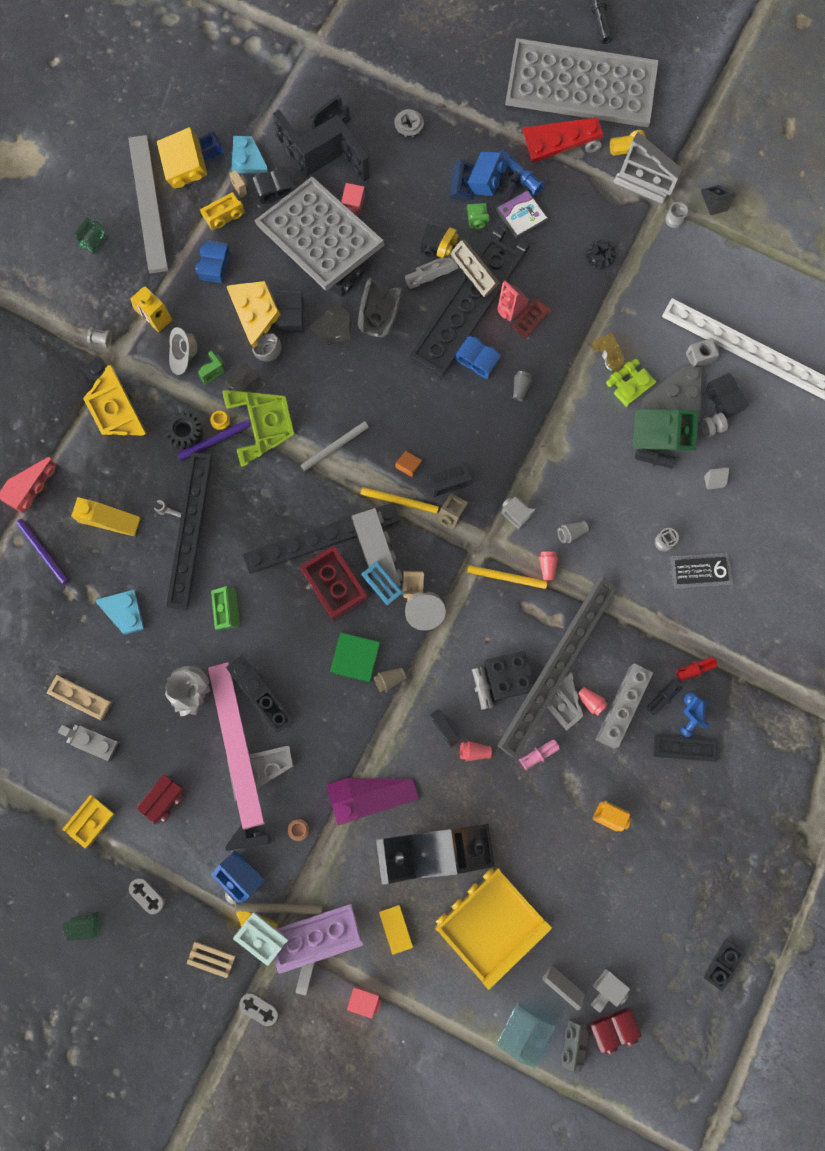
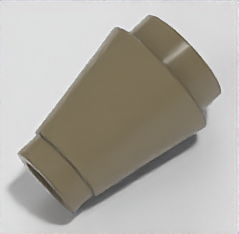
(389, 679)

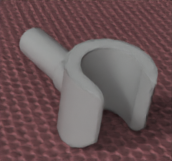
(165, 509)

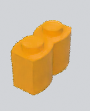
(612, 816)

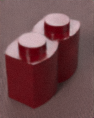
(615, 1030)

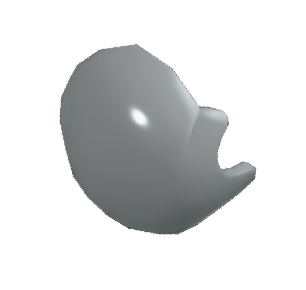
(268, 347)

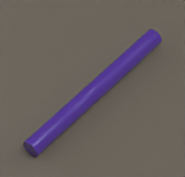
(213, 440)
(42, 551)

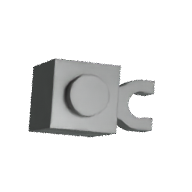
(610, 990)

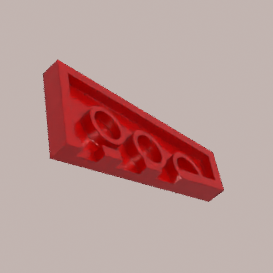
(556, 138)

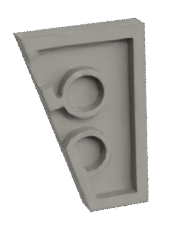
(269, 765)

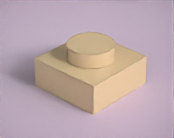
(239, 183)

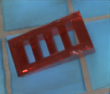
(535, 303)

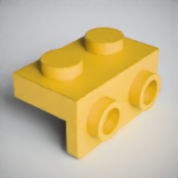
(222, 211)

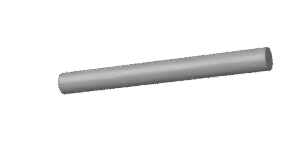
(334, 446)

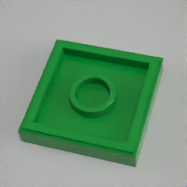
(355, 657)

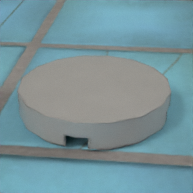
(425, 611)

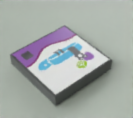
(522, 214)

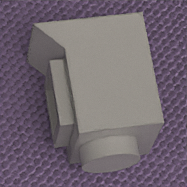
(517, 511)

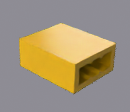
(182, 158)

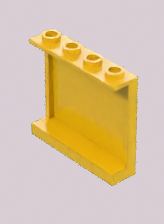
(492, 927)

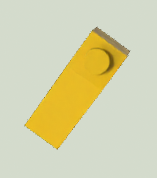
(105, 517)

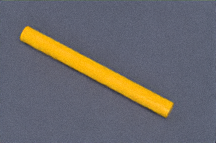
(399, 500)
(507, 576)

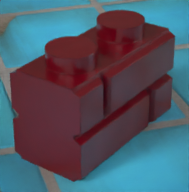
(161, 800)

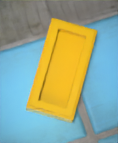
(395, 929)

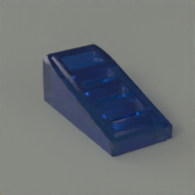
(211, 150)

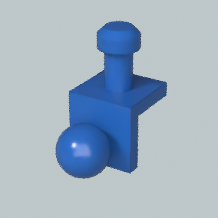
(696, 713)

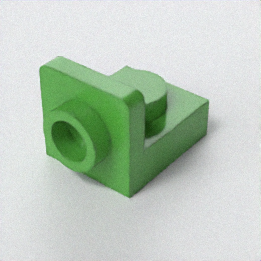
(477, 215)
(211, 370)

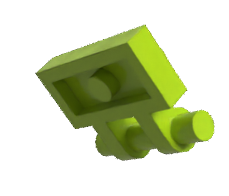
(635, 387)

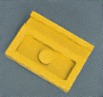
(88, 821)

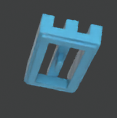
(388, 578)

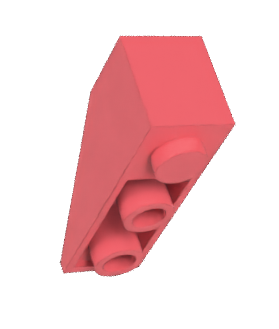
(511, 301)
(23, 487)

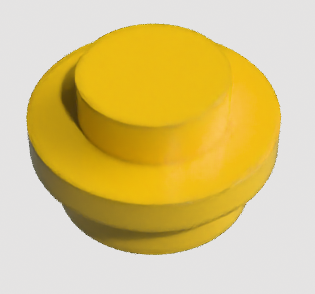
(220, 420)

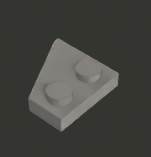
(565, 703)

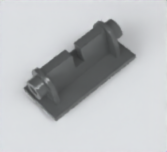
(572, 1056)

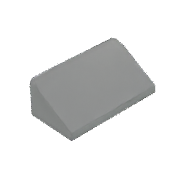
(564, 987)

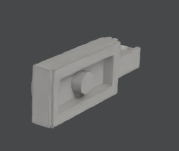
(430, 271)
(90, 741)

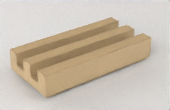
(194, 953)

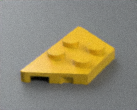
(255, 308)
(112, 406)

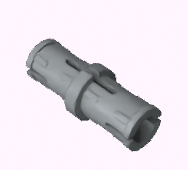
(482, 688)

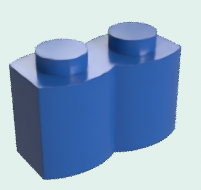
(213, 261)
(478, 357)

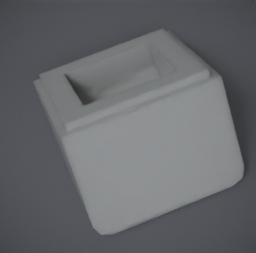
(716, 478)

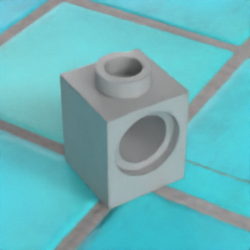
(695, 356)

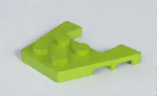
(268, 418)

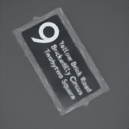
(701, 571)

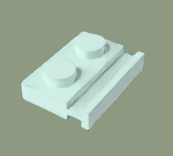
(260, 938)

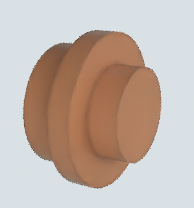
(298, 830)

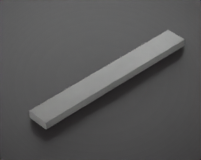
(148, 204)

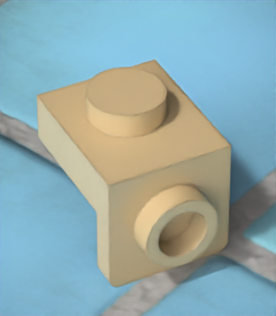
(412, 583)

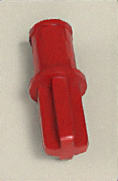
(696, 668)

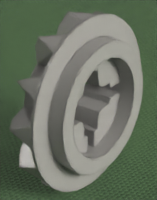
(414, 118)

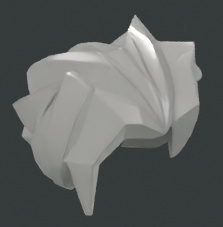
(187, 689)

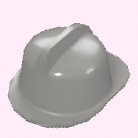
(182, 350)

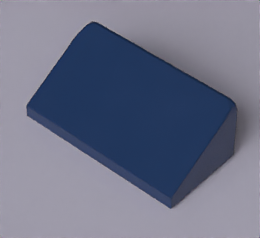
(459, 184)

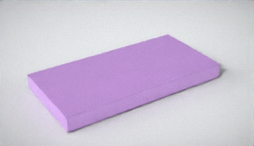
(318, 938)

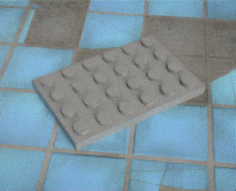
(319, 233)

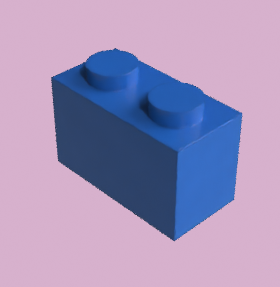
(487, 173)
(238, 877)

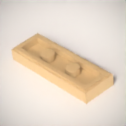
(79, 697)

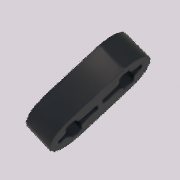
(444, 728)

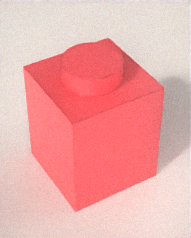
(353, 198)
(364, 1001)

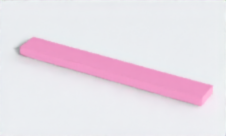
(236, 747)

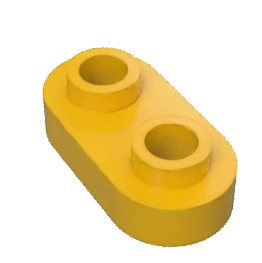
(446, 245)

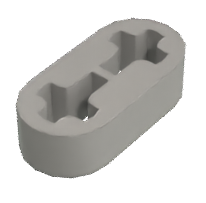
(143, 899)
(304, 979)
(255, 1013)

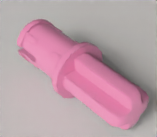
(539, 754)

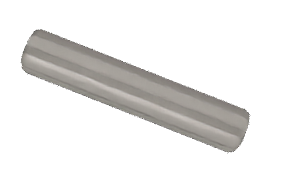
(640, 188)

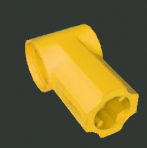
(621, 145)

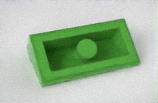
(225, 608)

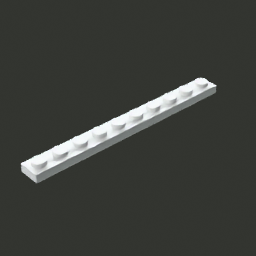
(746, 347)

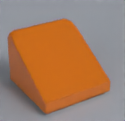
(408, 463)

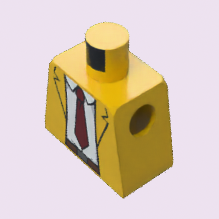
(147, 306)

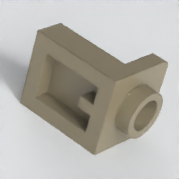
(451, 511)

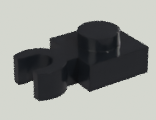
(506, 186)

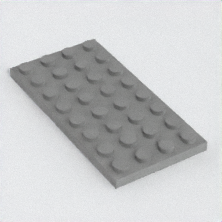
(582, 82)

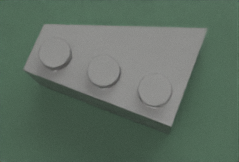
(650, 166)

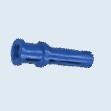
(526, 176)

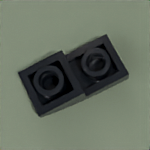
(723, 965)

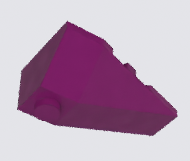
(366, 796)

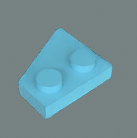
(246, 156)
(123, 611)

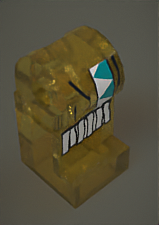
(610, 352)

